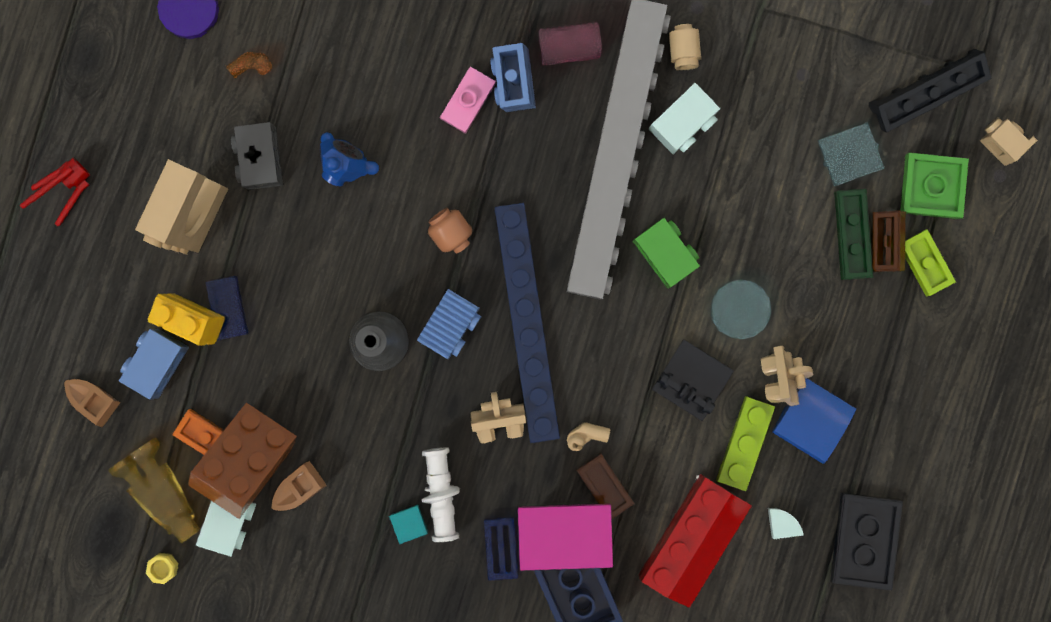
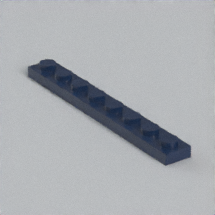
(527, 323)

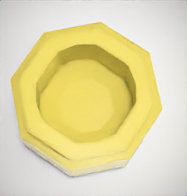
(162, 568)

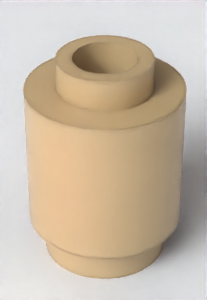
(685, 47)

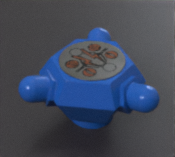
(343, 161)

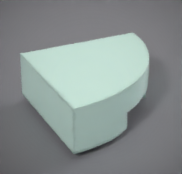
(783, 524)

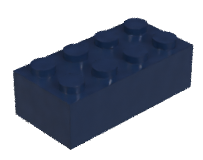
(578, 595)

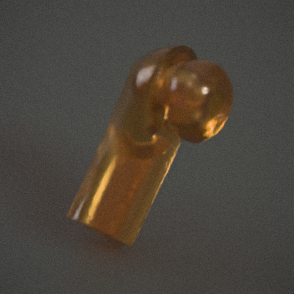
(250, 60)

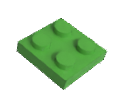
(934, 185)

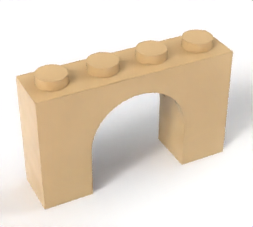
(180, 209)

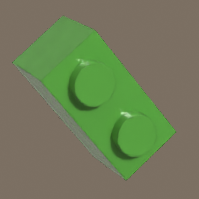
(667, 252)

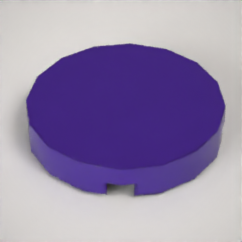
(188, 17)

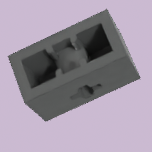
(267, 170)

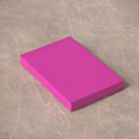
(565, 537)

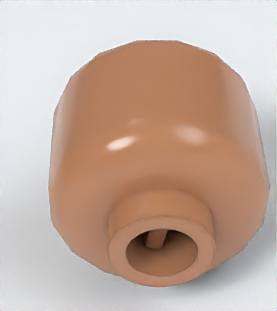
(450, 230)

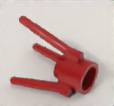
(71, 175)

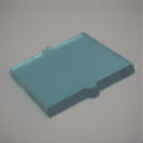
(850, 154)

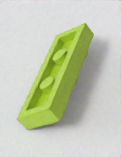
(745, 443)

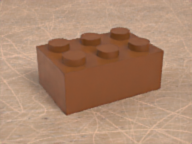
(242, 460)

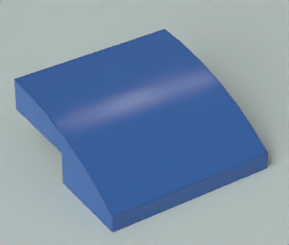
(816, 422)

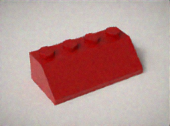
(694, 541)

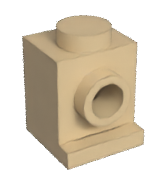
(1006, 140)

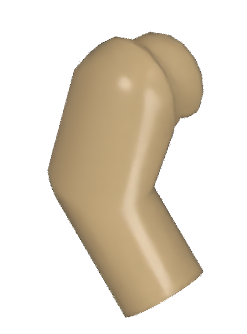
(586, 432)

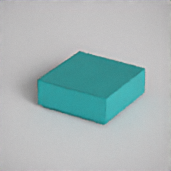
(408, 524)

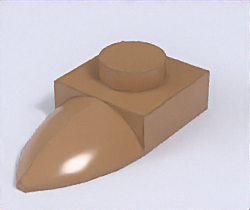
(90, 401)
(298, 488)

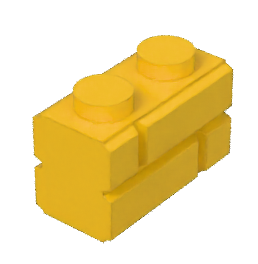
(186, 319)

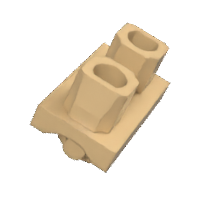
(788, 376)
(496, 415)

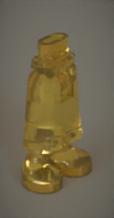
(157, 491)

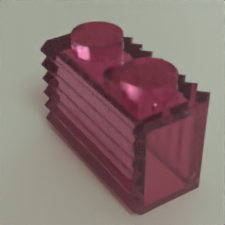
(569, 43)

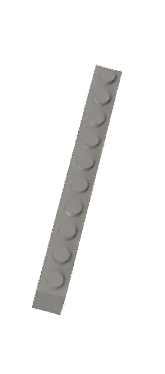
(617, 149)

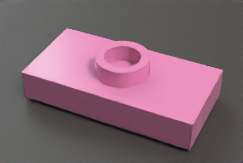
(468, 100)

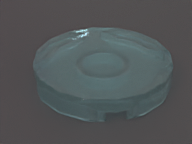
(740, 309)

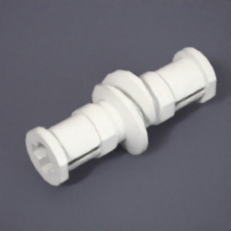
(440, 494)

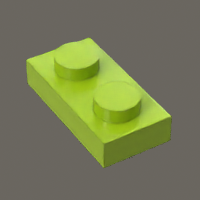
(927, 263)

